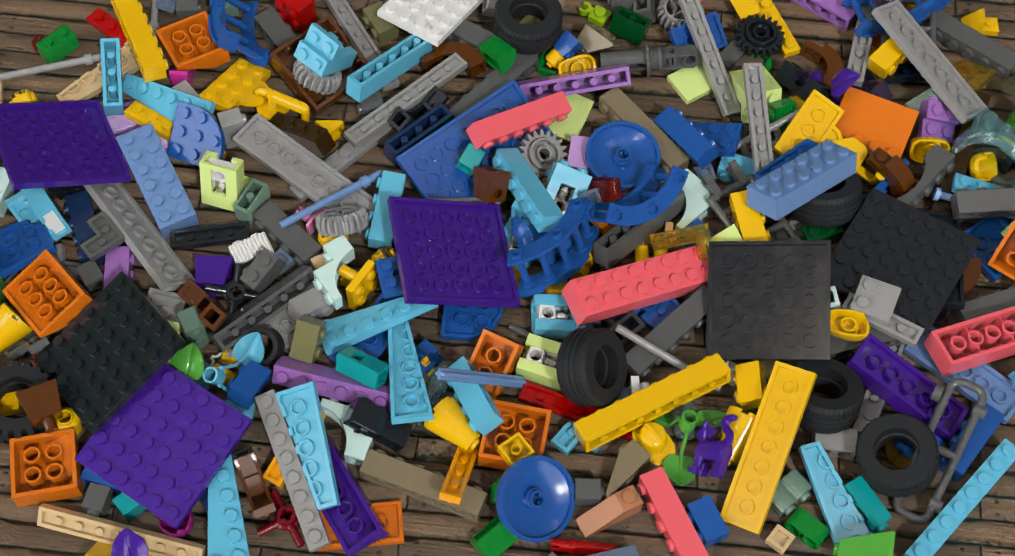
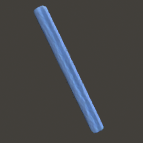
(478, 377)

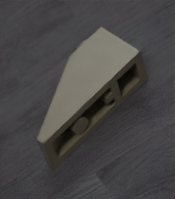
(629, 463)

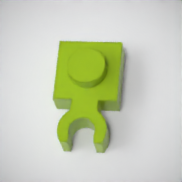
(595, 15)

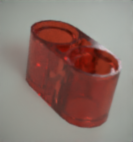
(608, 187)

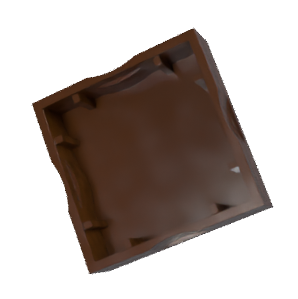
(283, 62)

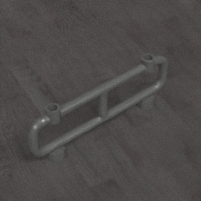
(942, 396)

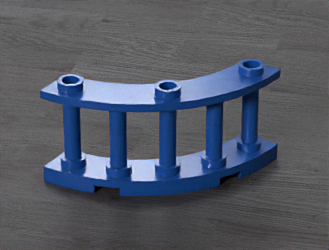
(871, 28)
(228, 39)
(642, 202)
(570, 261)

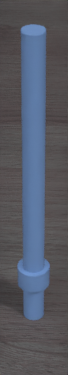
(364, 182)

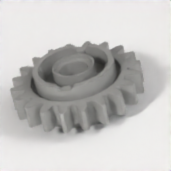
(541, 143)

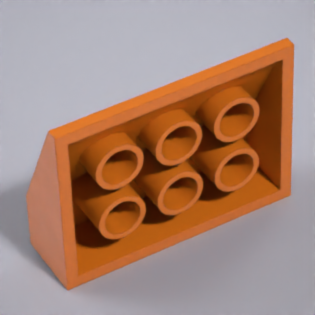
(876, 122)
(47, 294)

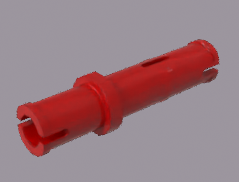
(581, 547)

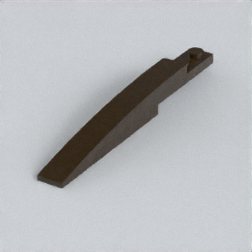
(961, 163)

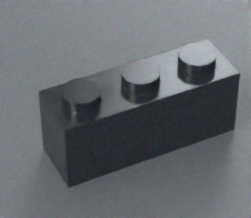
(376, 423)

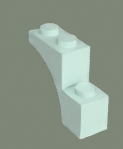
(325, 278)
(356, 444)

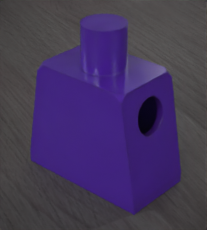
(213, 270)

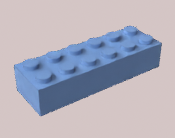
(801, 179)
(157, 180)

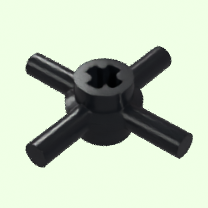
(235, 283)

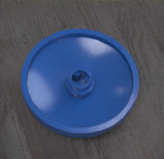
(621, 152)
(535, 498)

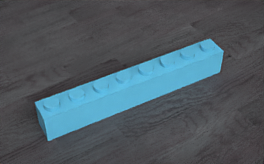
(964, 501)

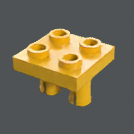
(358, 283)

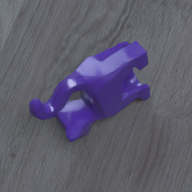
(713, 451)

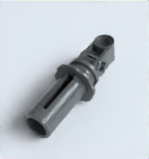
(653, 58)

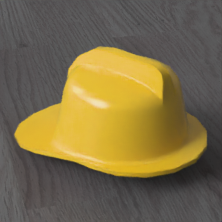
(655, 441)

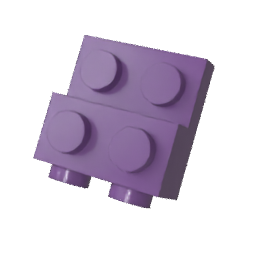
(936, 120)

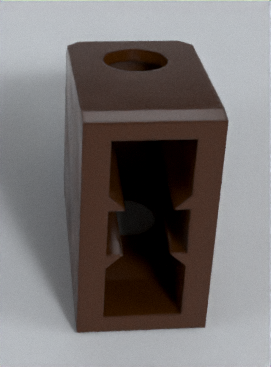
(490, 184)
(42, 404)

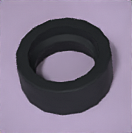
(278, 345)

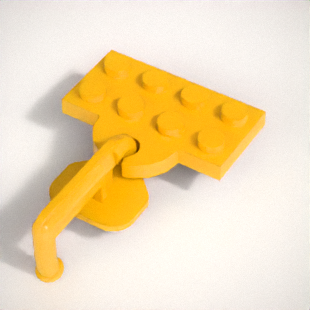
(246, 86)
(817, 122)

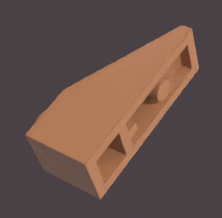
(610, 511)

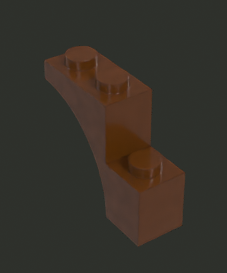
(254, 483)

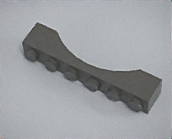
(935, 166)

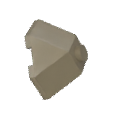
(596, 39)

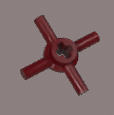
(280, 521)

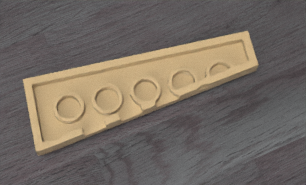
(91, 82)

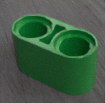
(807, 528)

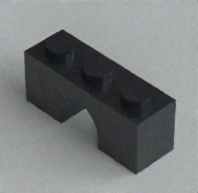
(791, 77)

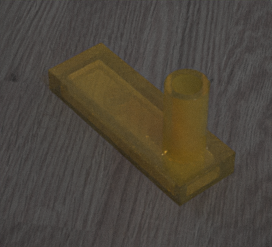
(695, 234)

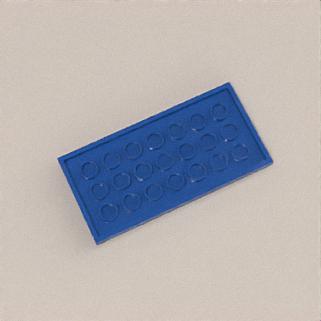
(433, 160)

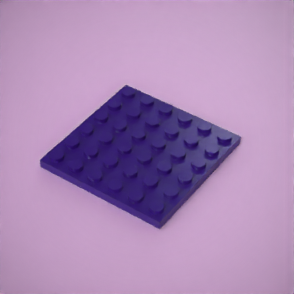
(59, 145)
(452, 253)
(166, 444)

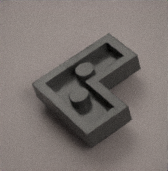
(105, 239)
(30, 343)

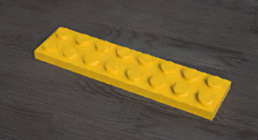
(768, 447)

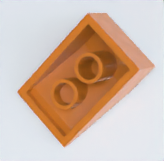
(495, 355)

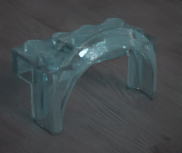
(990, 130)

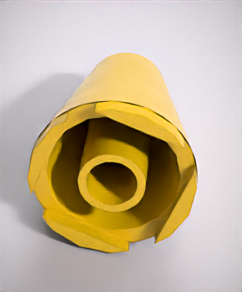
(11, 327)
(453, 425)
(741, 432)

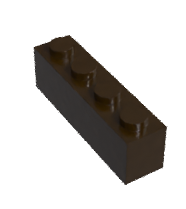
(309, 135)

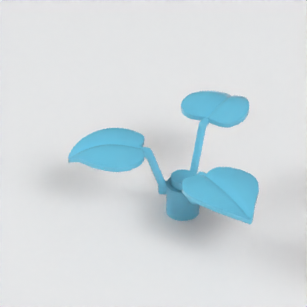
(247, 348)

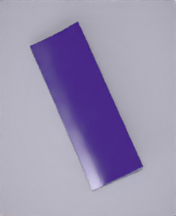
(903, 386)
(354, 520)

